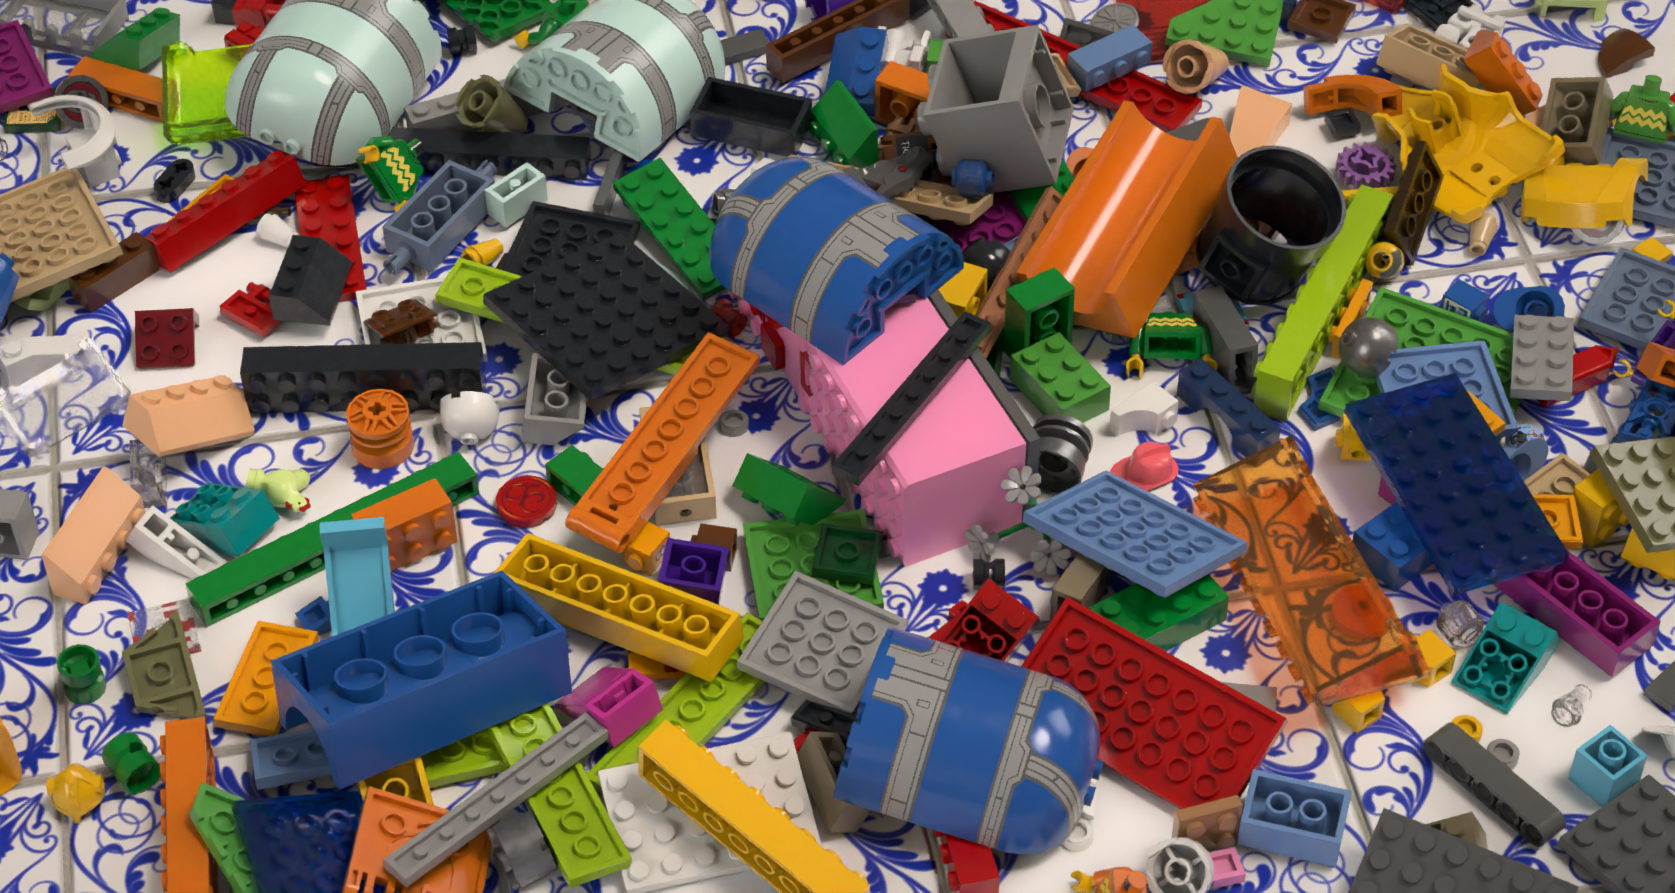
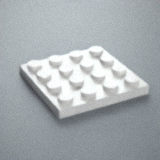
(452, 323)

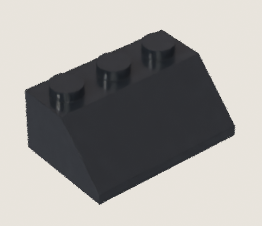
(309, 282)

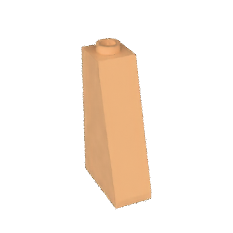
(1258, 120)

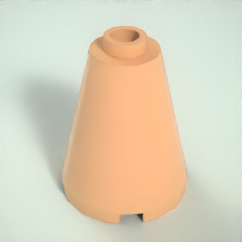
(1193, 65)

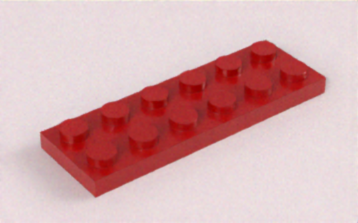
(328, 213)

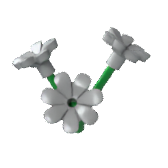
(1024, 489)

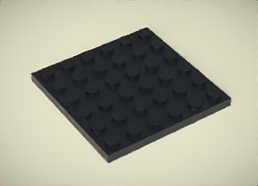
(605, 315)

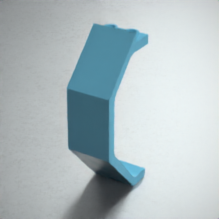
(357, 572)

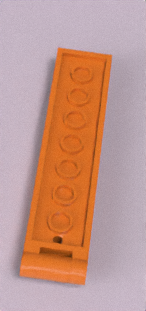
(662, 444)

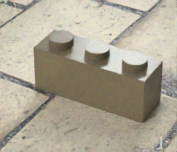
(820, 765)

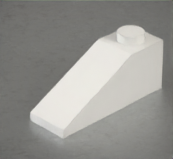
(32, 356)
(172, 546)

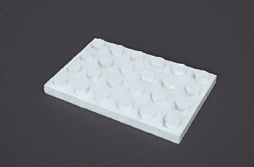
(674, 849)

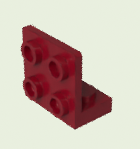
(165, 338)

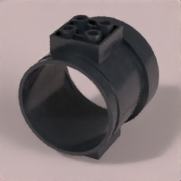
(1289, 195)

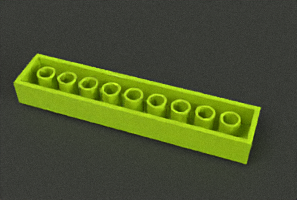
(1318, 305)

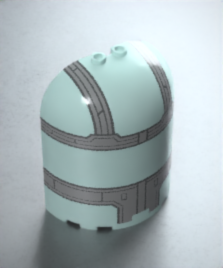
(628, 65)
(332, 75)

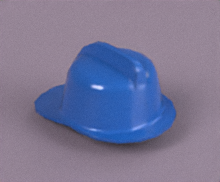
(1527, 301)

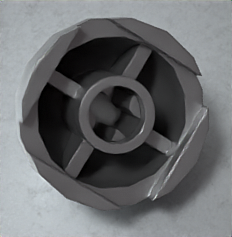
(1367, 346)

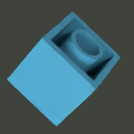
(1607, 766)

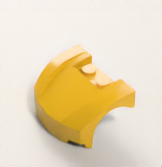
(1583, 194)

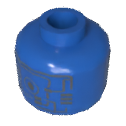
(972, 177)

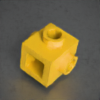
(1350, 443)

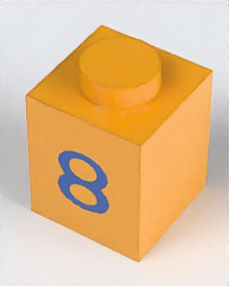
(647, 549)

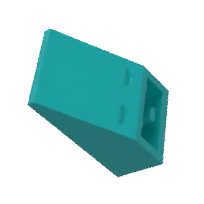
(226, 517)
(1506, 658)

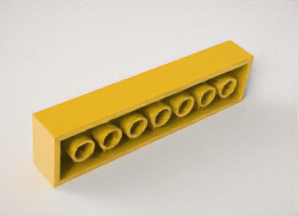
(625, 607)
(741, 816)

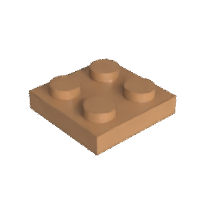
(1211, 823)

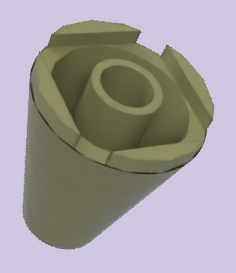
(489, 107)

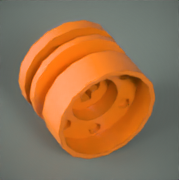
(380, 428)

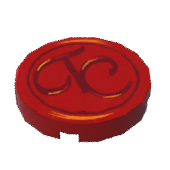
(526, 501)

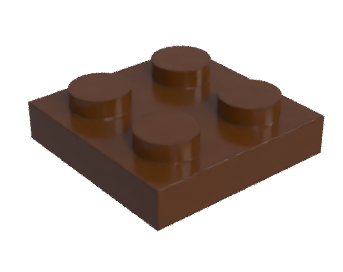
(1322, 18)

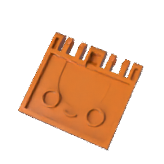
(389, 823)

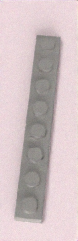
(495, 799)

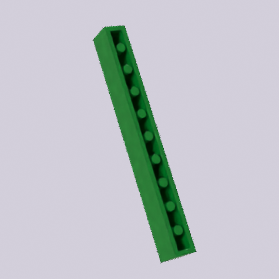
(301, 552)

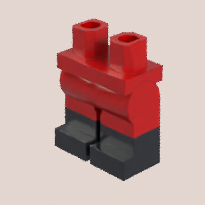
(252, 11)

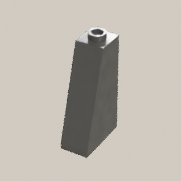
(1230, 338)

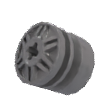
(1062, 453)

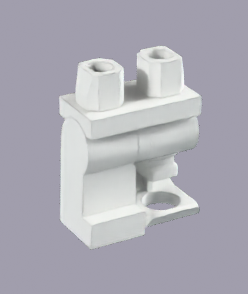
(1467, 23)
(906, 51)

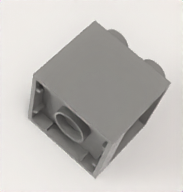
(1000, 104)

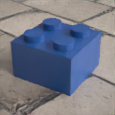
(1391, 548)

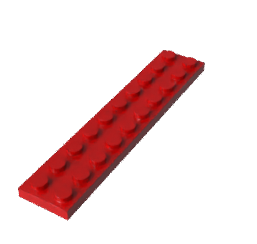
(1153, 98)

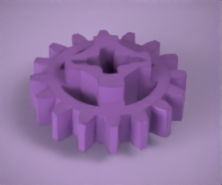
(1365, 166)

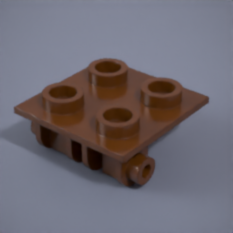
(393, 323)

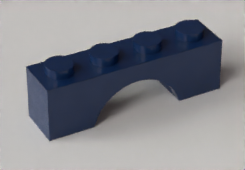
(1205, 388)

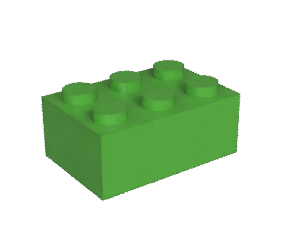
(1059, 379)

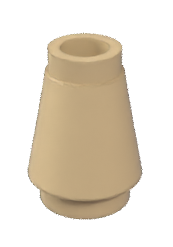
(1481, 234)

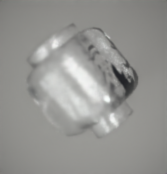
(1459, 623)

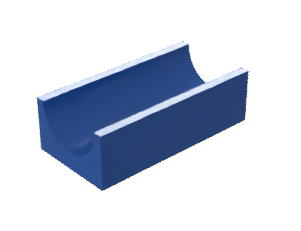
(424, 676)

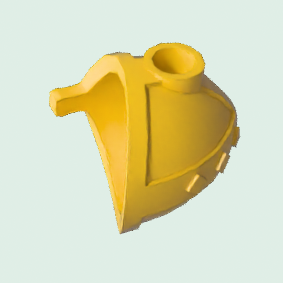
(76, 790)

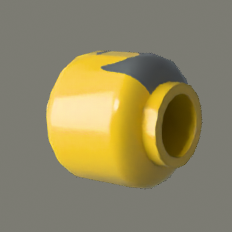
(1376, 256)

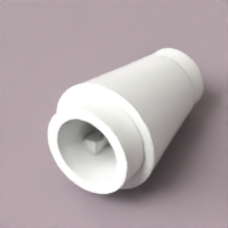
(275, 230)

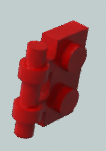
(251, 310)

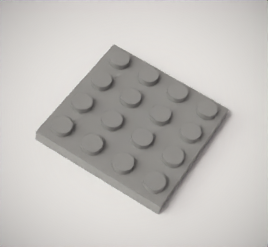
(818, 643)

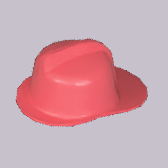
(1148, 466)

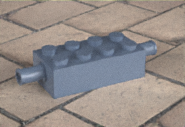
(437, 216)

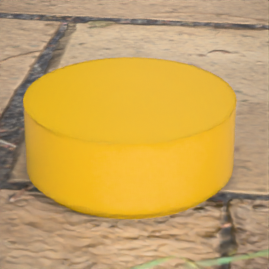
(1470, 725)

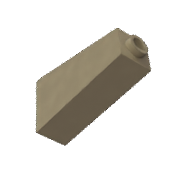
(1082, 582)

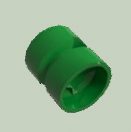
(81, 674)
(131, 763)

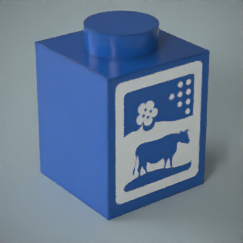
(1465, 300)

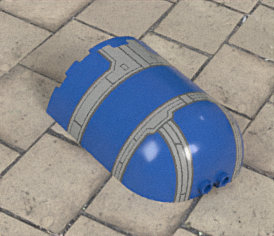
(825, 253)
(970, 746)

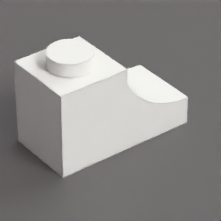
(1147, 410)

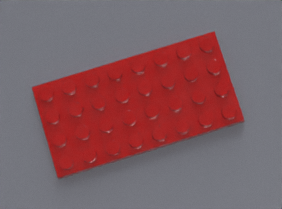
(1155, 713)

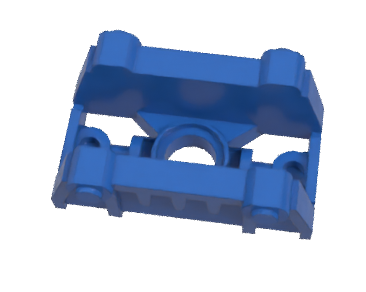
(1639, 413)

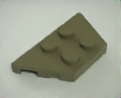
(164, 673)

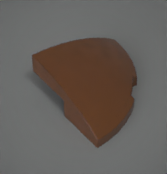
(1621, 50)

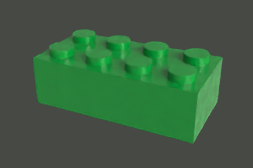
(1168, 619)

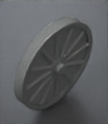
(1115, 17)

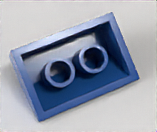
(857, 61)

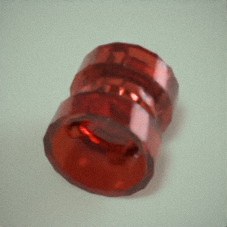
(734, 318)

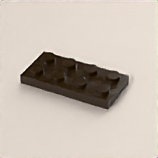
(1414, 201)

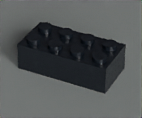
(751, 117)

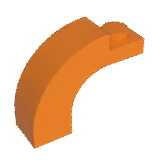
(1353, 92)

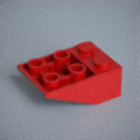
(992, 624)

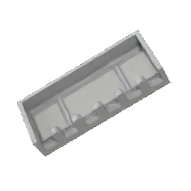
(66, 24)

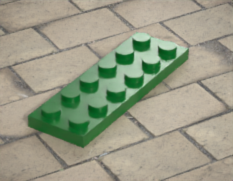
(673, 222)

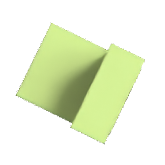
(44, 298)

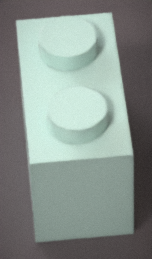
(514, 193)

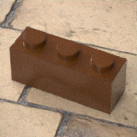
(113, 278)

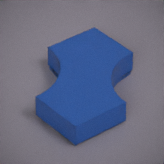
(1309, 409)

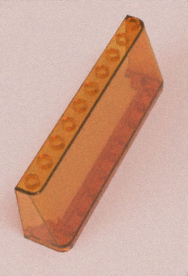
(1309, 578)

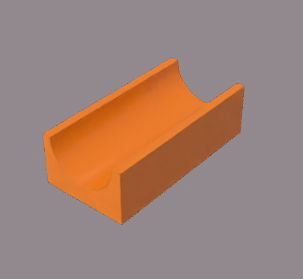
(1131, 218)

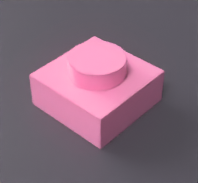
(1227, 867)

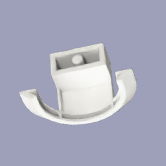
(89, 148)

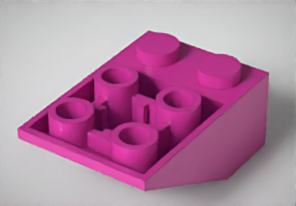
(616, 699)

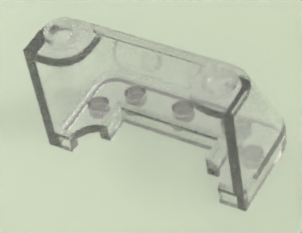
(62, 400)

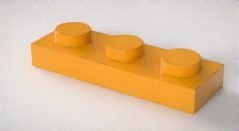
(1358, 303)

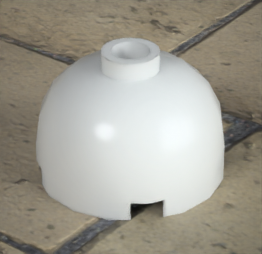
(469, 416)
(1179, 867)

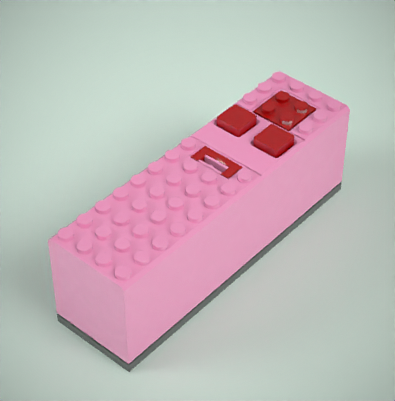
(952, 456)

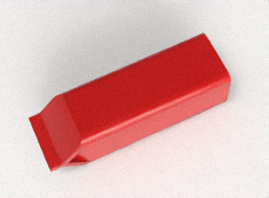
(1589, 369)

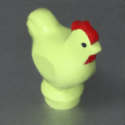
(282, 487)

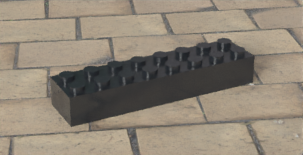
(333, 375)

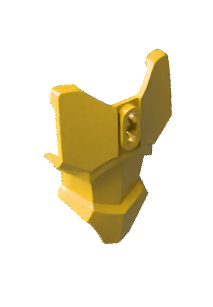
(1473, 139)

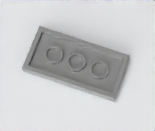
(1542, 358)

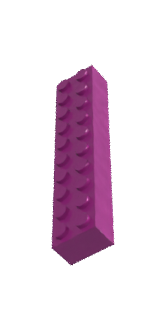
(1581, 609)

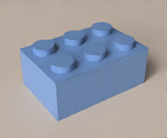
(1294, 817)

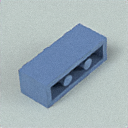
(1109, 58)

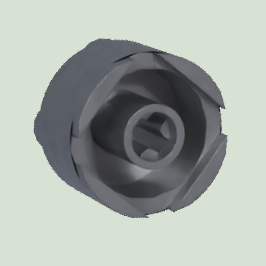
(521, 849)

